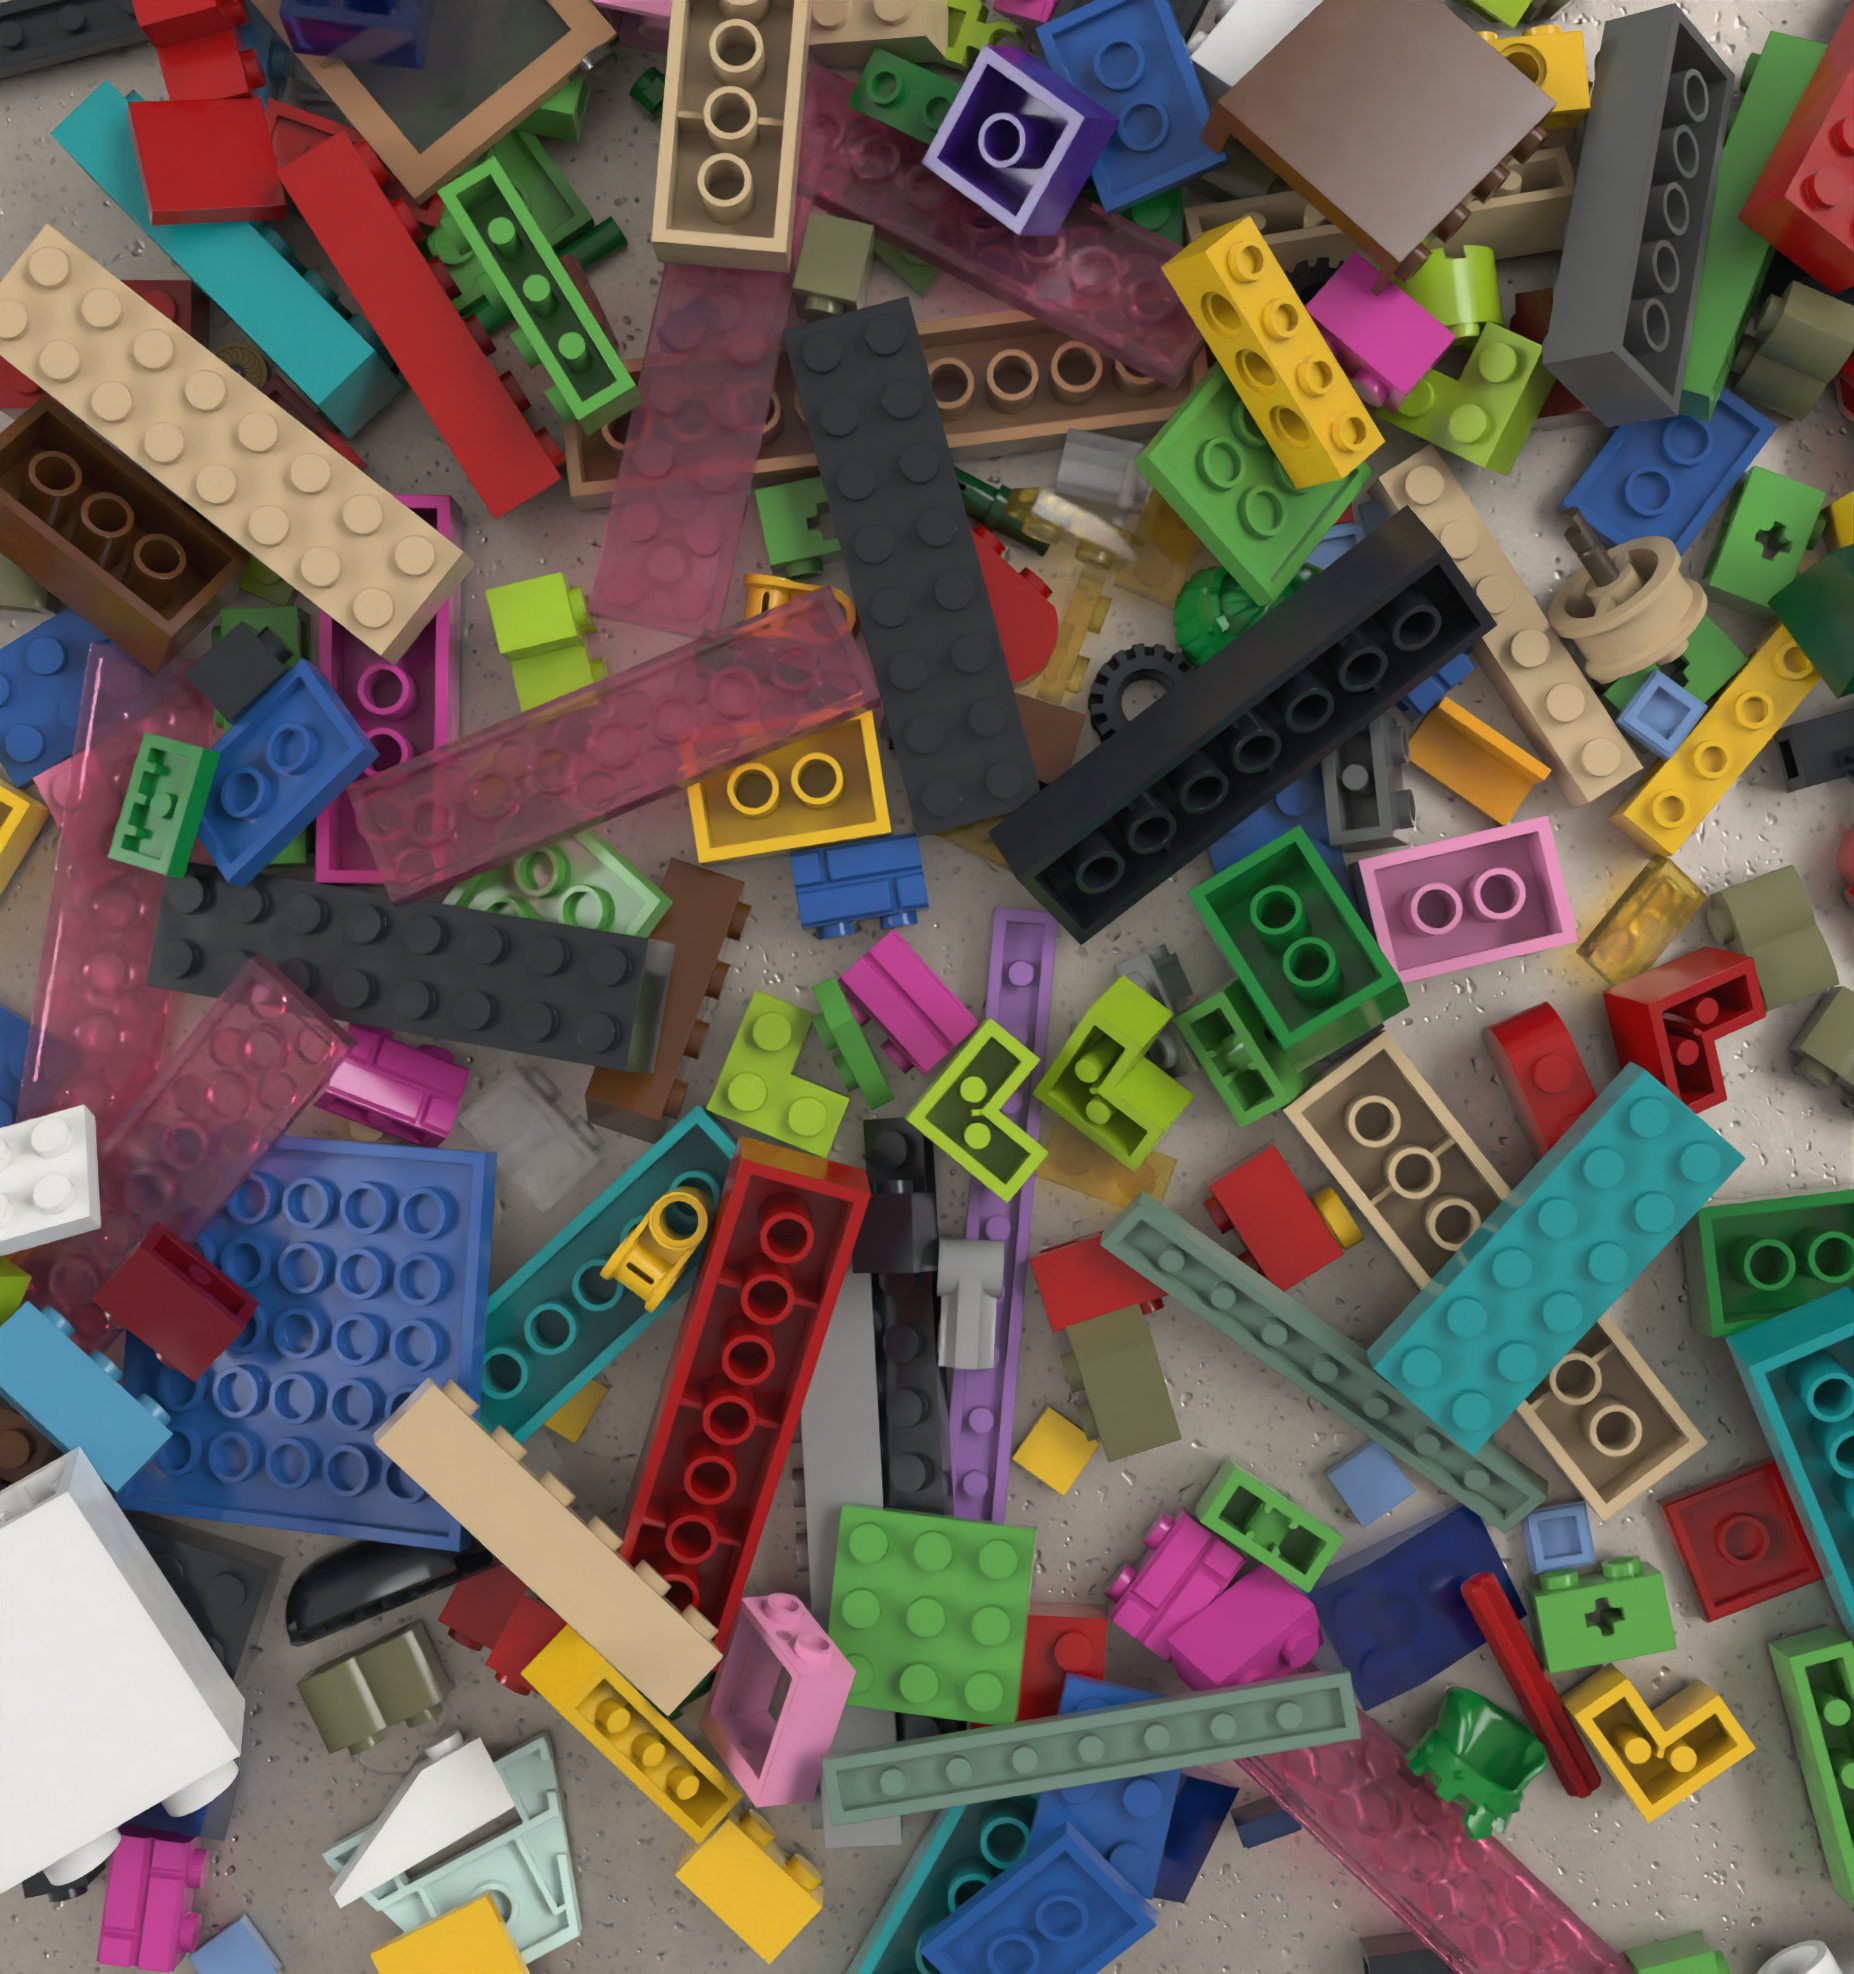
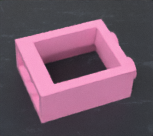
(785, 1755)

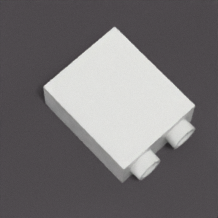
(99, 1681)

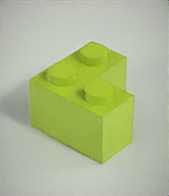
(1488, 408)
(544, 636)
(760, 1081)
(1108, 1084)
(964, 1115)

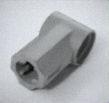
(969, 1289)

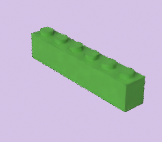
(1735, 254)

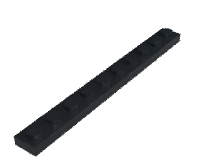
(908, 1373)

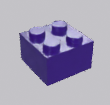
(1020, 141)

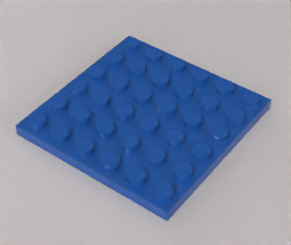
(364, 1289)

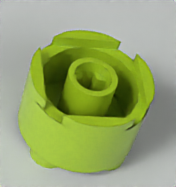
(1458, 293)

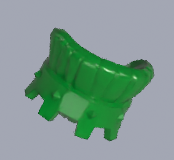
(1218, 610)
(1478, 1760)

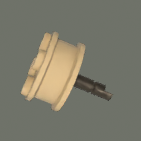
(1625, 603)

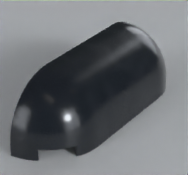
(371, 1580)

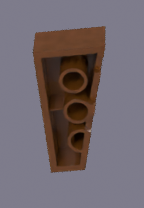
(700, 922)

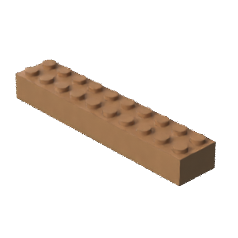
(999, 390)

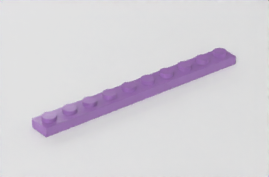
(985, 1398)

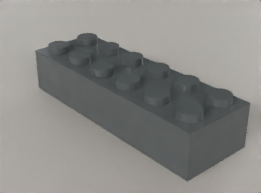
(1639, 218)

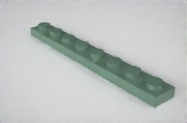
(1316, 1359)
(1090, 1746)

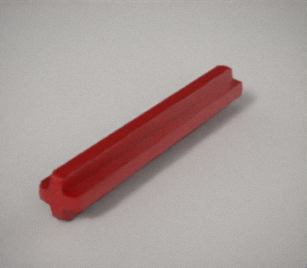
(1531, 1684)

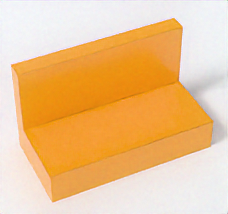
(1473, 761)

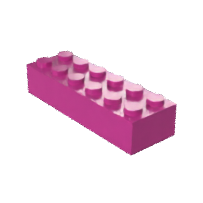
(398, 707)

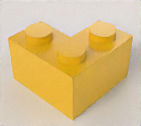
(1661, 1752)

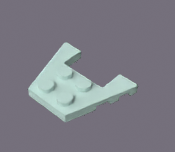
(521, 1865)

